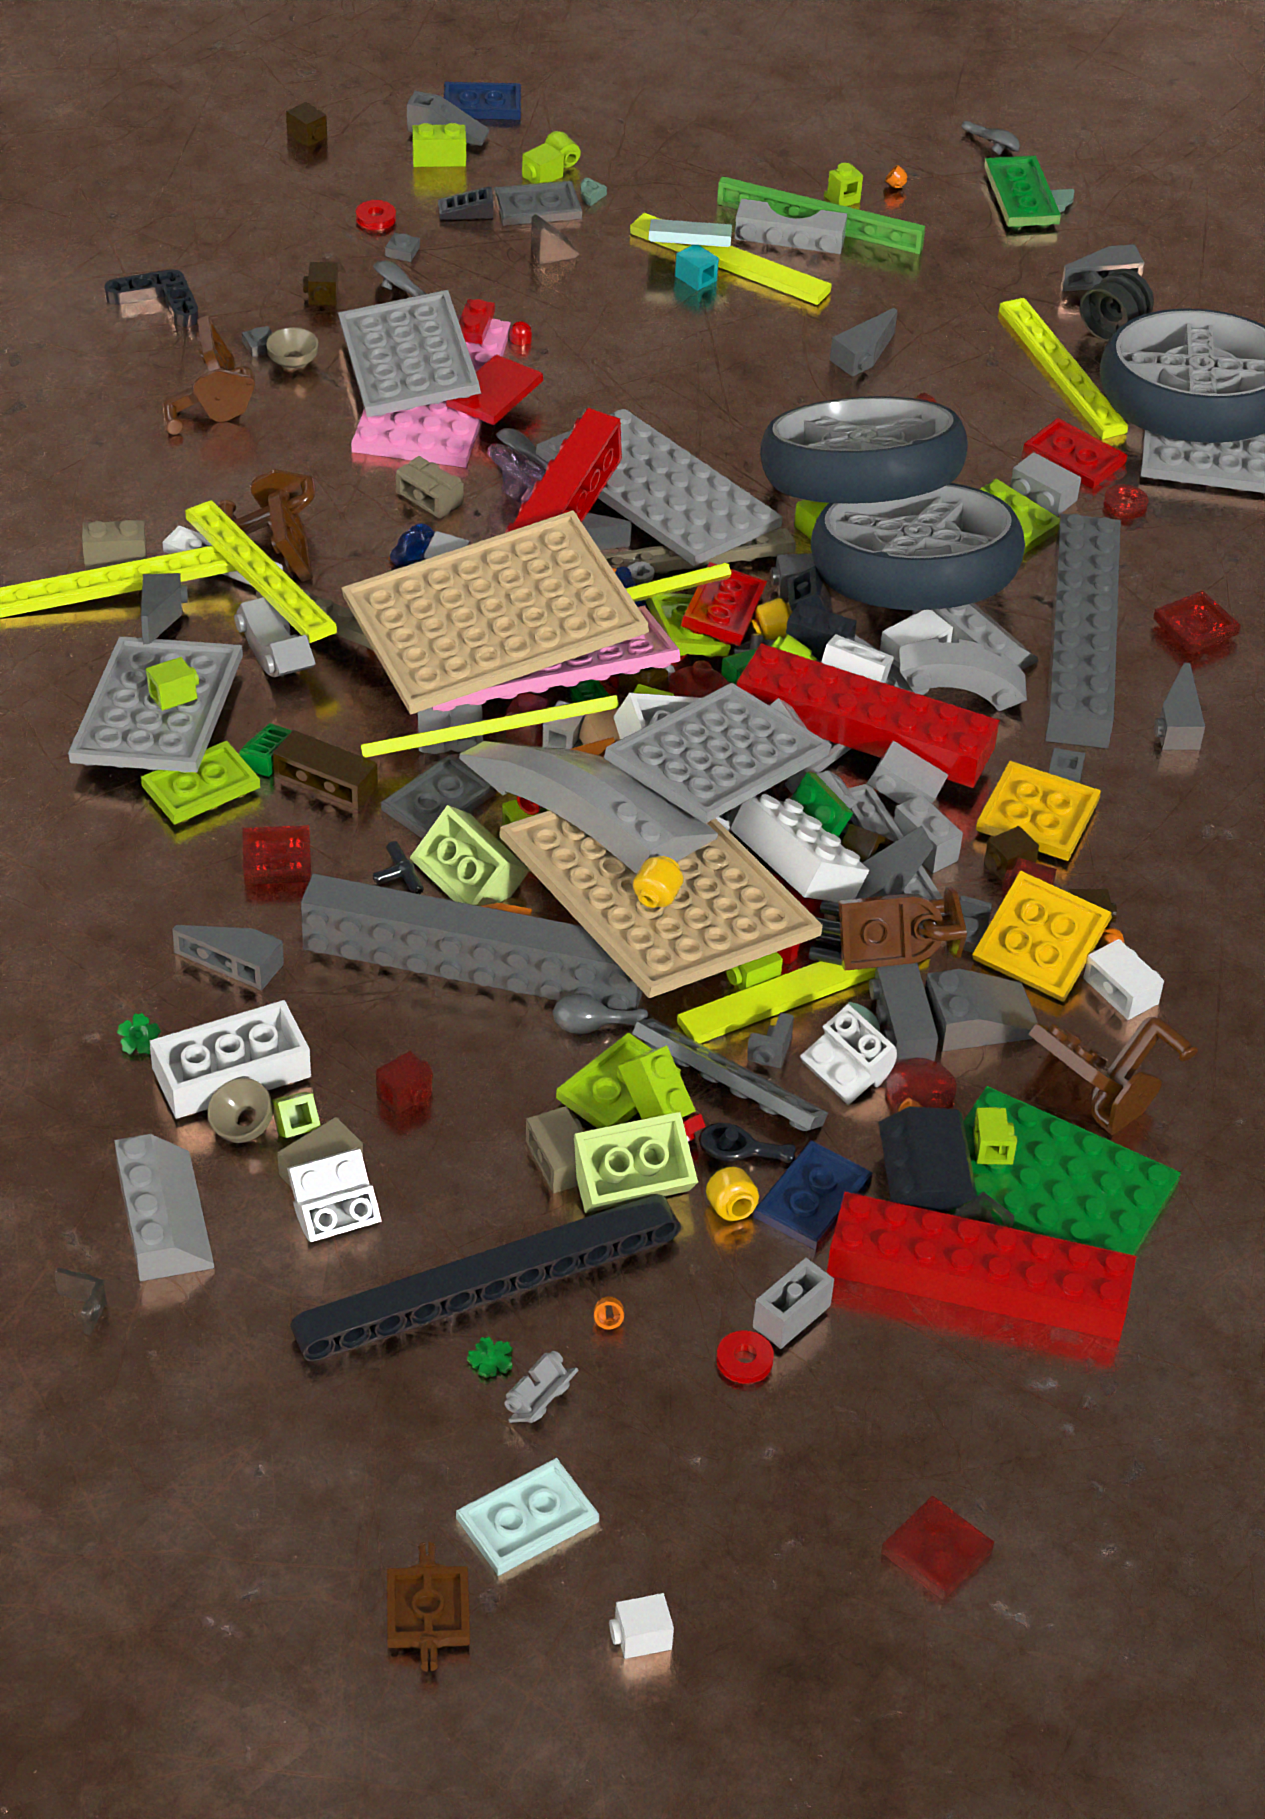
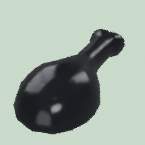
(733, 1143)

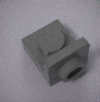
(976, 918)
(773, 1047)

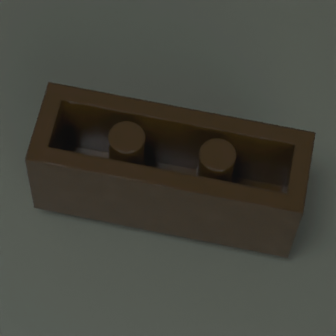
(325, 769)

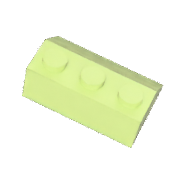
(468, 860)
(633, 1162)

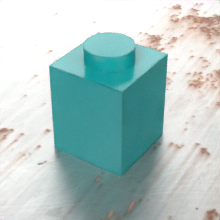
(696, 267)

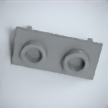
(530, 1400)

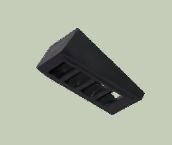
(467, 205)

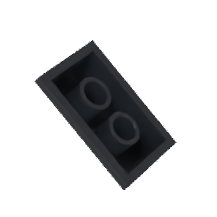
(927, 1158)

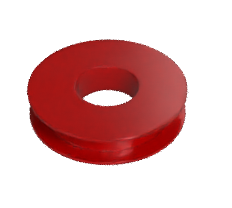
(366, 220)
(740, 1371)

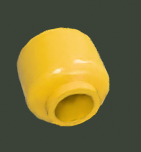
(771, 619)
(658, 882)
(732, 1193)

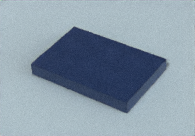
(485, 99)
(811, 1193)

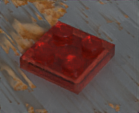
(1197, 622)
(276, 854)
(937, 1547)

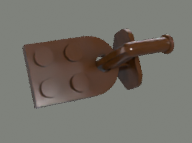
(221, 391)
(281, 499)
(886, 929)
(1131, 1094)

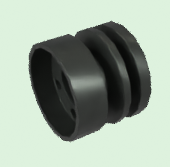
(1115, 302)

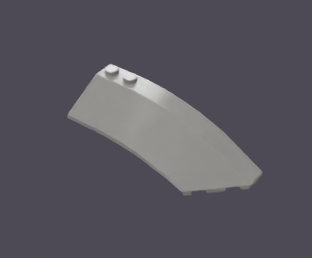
(594, 797)

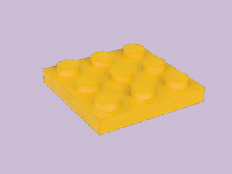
(1043, 805)
(1042, 936)

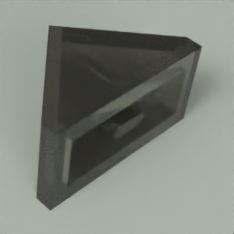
(549, 243)

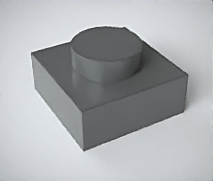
(402, 247)
(256, 340)
(1067, 764)

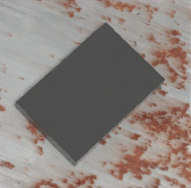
(548, 200)
(426, 796)

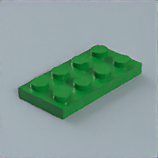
(1022, 191)

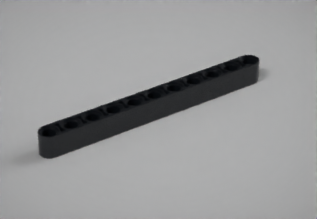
(484, 1277)

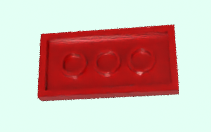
(724, 607)

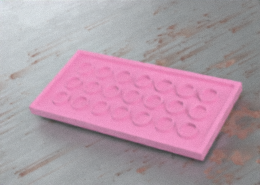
(431, 429)
(627, 657)

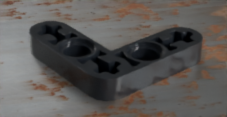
(160, 284)

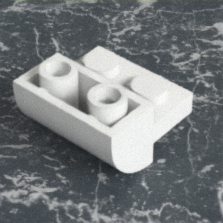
(850, 1055)
(333, 1195)

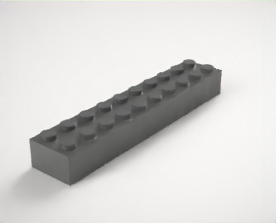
(1083, 631)
(460, 942)

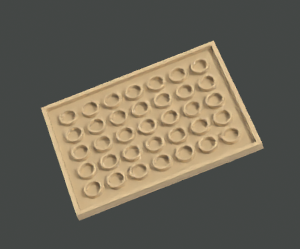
(493, 611)
(719, 919)

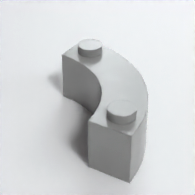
(271, 639)
(963, 666)

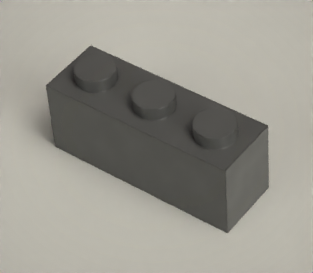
(904, 1011)

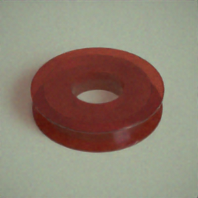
(1126, 492)

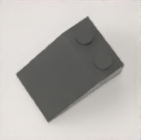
(977, 1009)

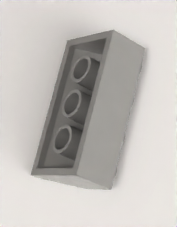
(975, 625)
(162, 1207)

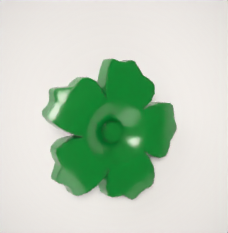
(138, 1034)
(490, 1357)

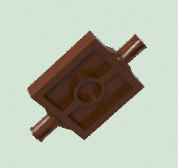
(428, 1606)

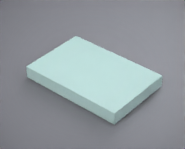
(690, 232)
(527, 1516)

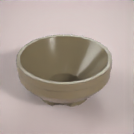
(292, 342)
(231, 1101)

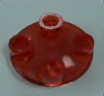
(696, 681)
(921, 1081)

